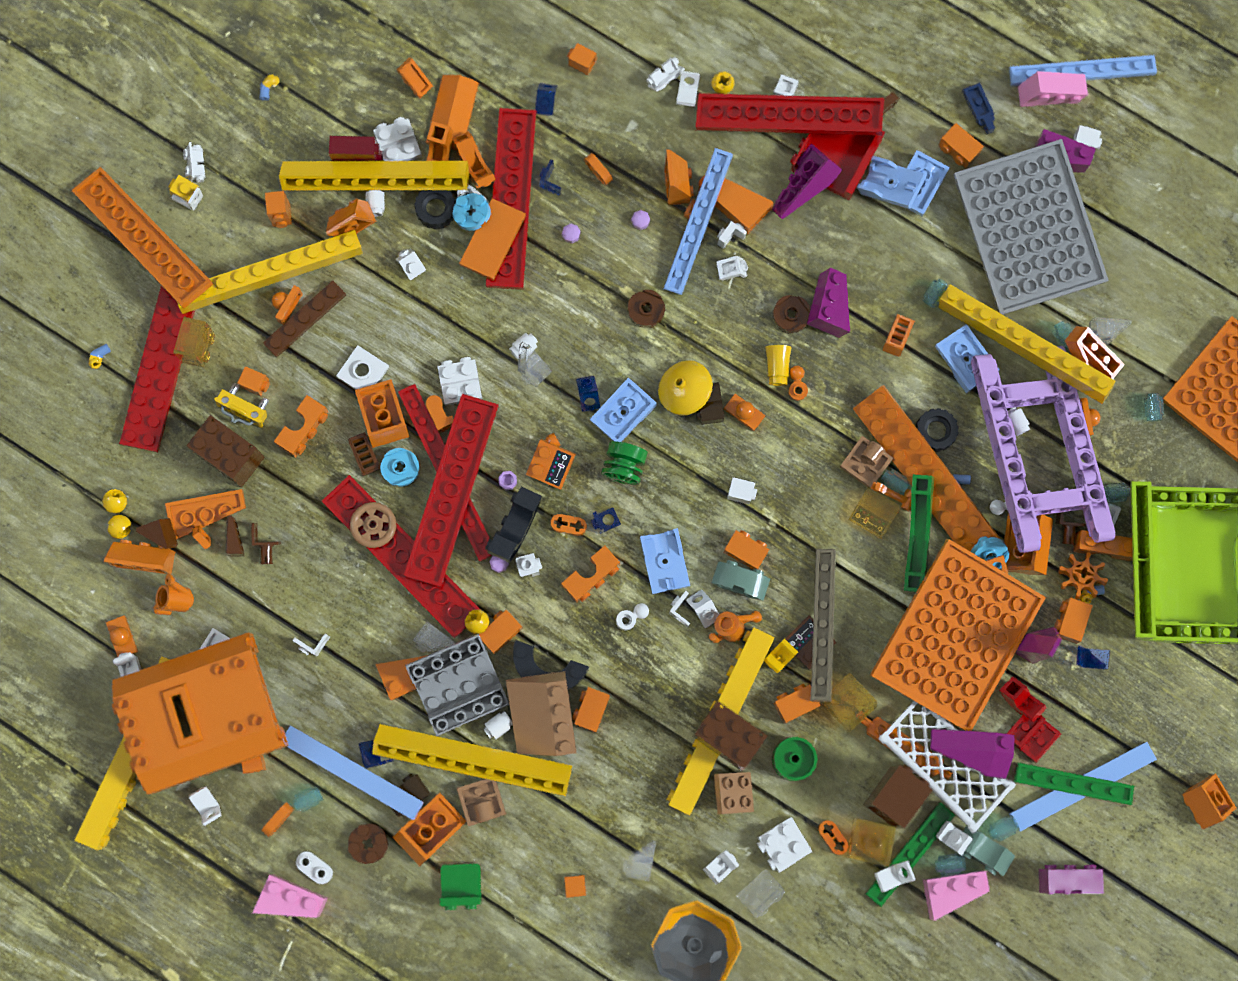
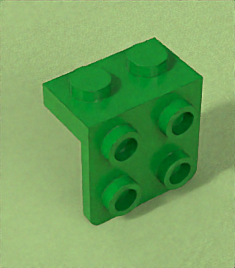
(460, 886)

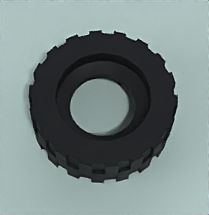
(435, 221)
(947, 420)

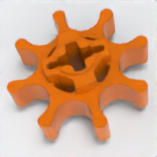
(1086, 568)

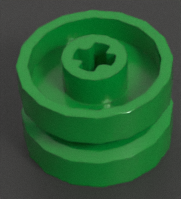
(804, 765)

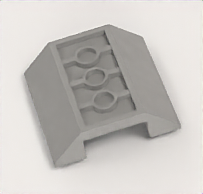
(457, 684)

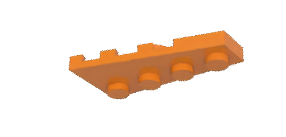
(203, 510)
(396, 677)

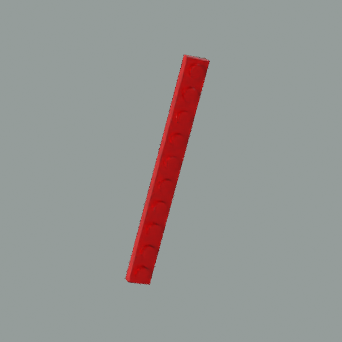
(434, 447)

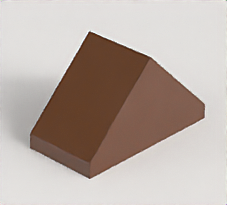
(159, 532)

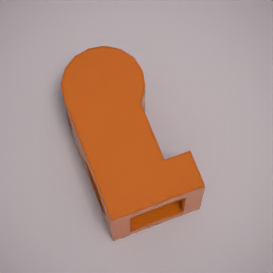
(435, 407)

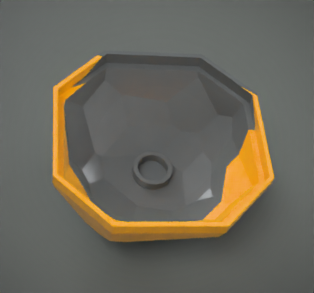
(696, 944)

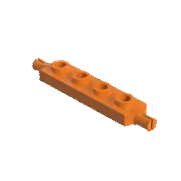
(879, 726)

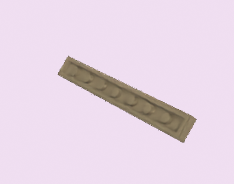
(823, 625)

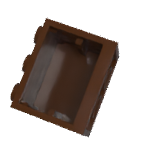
(225, 451)
(729, 736)
(898, 796)

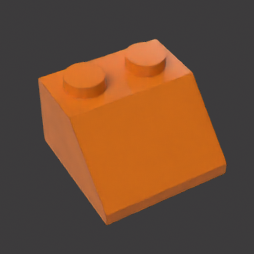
(353, 217)
(1209, 801)

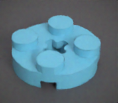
(469, 202)
(390, 461)
(991, 545)

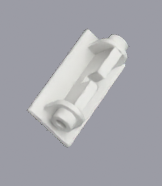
(657, 80)
(193, 156)

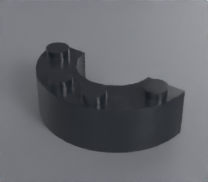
(515, 525)
(525, 665)

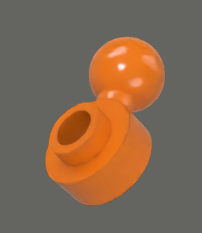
(797, 374)

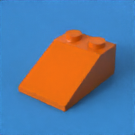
(677, 179)
(382, 413)
(429, 829)

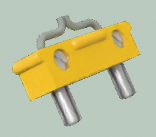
(241, 408)

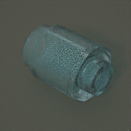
(934, 292)
(1061, 332)
(1153, 407)
(895, 481)
(1116, 492)
(307, 799)
(1003, 828)
(950, 864)

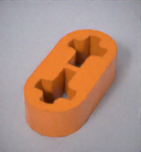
(598, 169)
(569, 520)
(277, 820)
(829, 840)

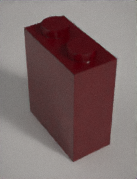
(354, 148)

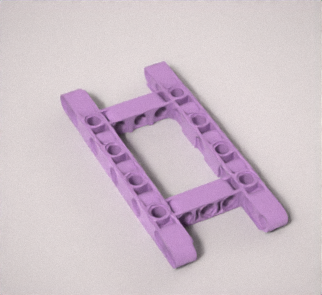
(1006, 455)

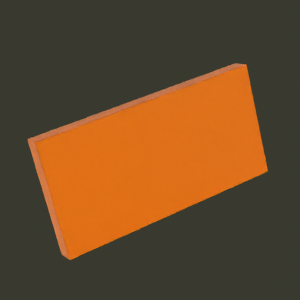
(493, 240)

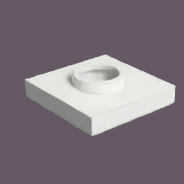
(360, 356)

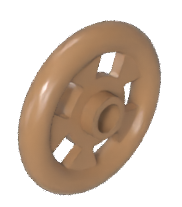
(384, 536)

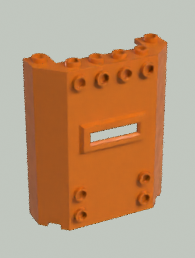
(223, 705)

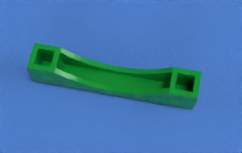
(919, 531)

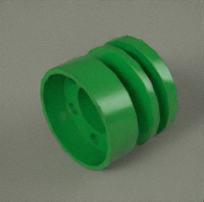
(625, 458)

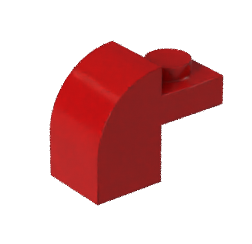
(1021, 700)

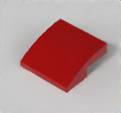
(1034, 737)

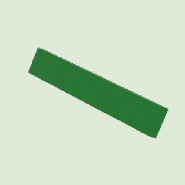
(1074, 783)
(914, 848)

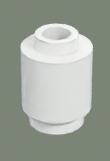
(376, 201)
(529, 339)
(1019, 421)
(498, 725)

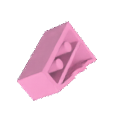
(1052, 88)
(953, 891)
(289, 899)

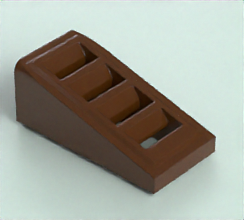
(356, 439)
(233, 540)

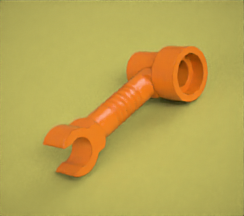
(904, 499)

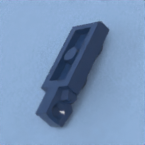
(980, 107)

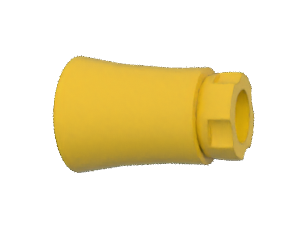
(778, 364)

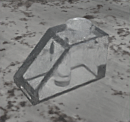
(1107, 328)
(531, 365)
(431, 639)
(640, 862)

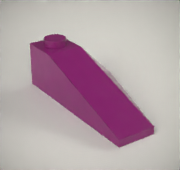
(810, 178)
(1039, 645)
(983, 751)

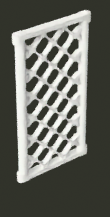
(910, 762)

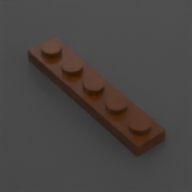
(304, 319)

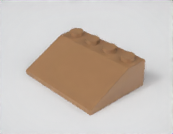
(541, 715)

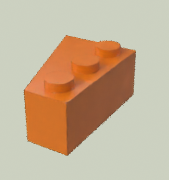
(1092, 351)

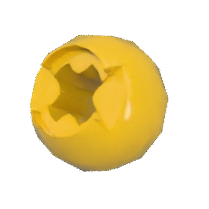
(726, 78)
(114, 501)
(119, 526)
(477, 621)

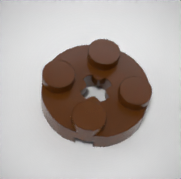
(650, 318)
(789, 324)
(356, 845)

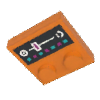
(551, 464)

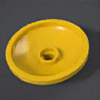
(693, 391)

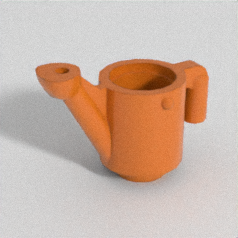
(172, 597)
(731, 626)

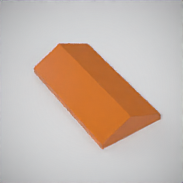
(455, 103)

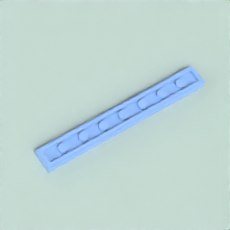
(1091, 68)
(698, 221)
(353, 773)
(1056, 800)

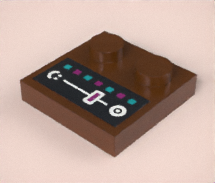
(802, 640)

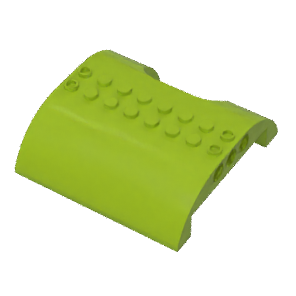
(1185, 564)

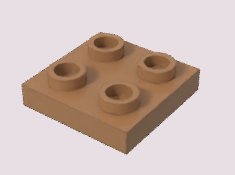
(866, 461)
(734, 793)
(481, 801)

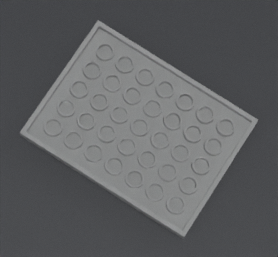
(1030, 227)

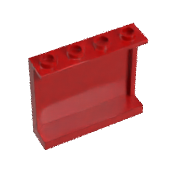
(848, 152)

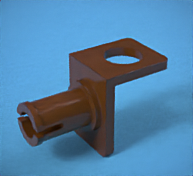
(1069, 529)
(266, 547)

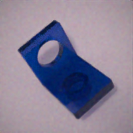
(545, 99)
(545, 174)
(588, 389)
(598, 523)
(1093, 658)
(370, 760)

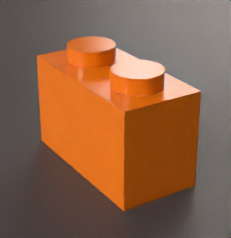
(960, 146)
(278, 209)
(746, 550)
(1073, 620)
(500, 631)
(795, 704)
(591, 709)

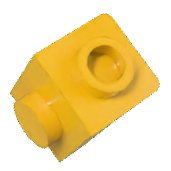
(182, 188)
(780, 656)

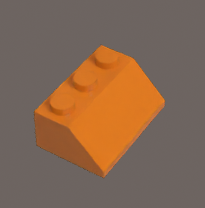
(140, 557)
(1029, 562)

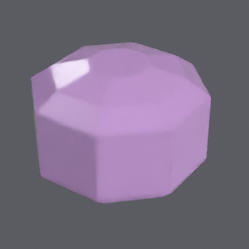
(640, 220)
(571, 233)
(507, 480)
(498, 565)

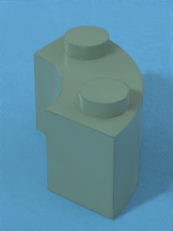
(741, 580)
(988, 852)

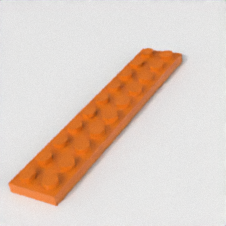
(142, 237)
(915, 456)

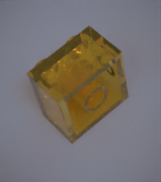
(194, 342)
(850, 702)
(871, 842)

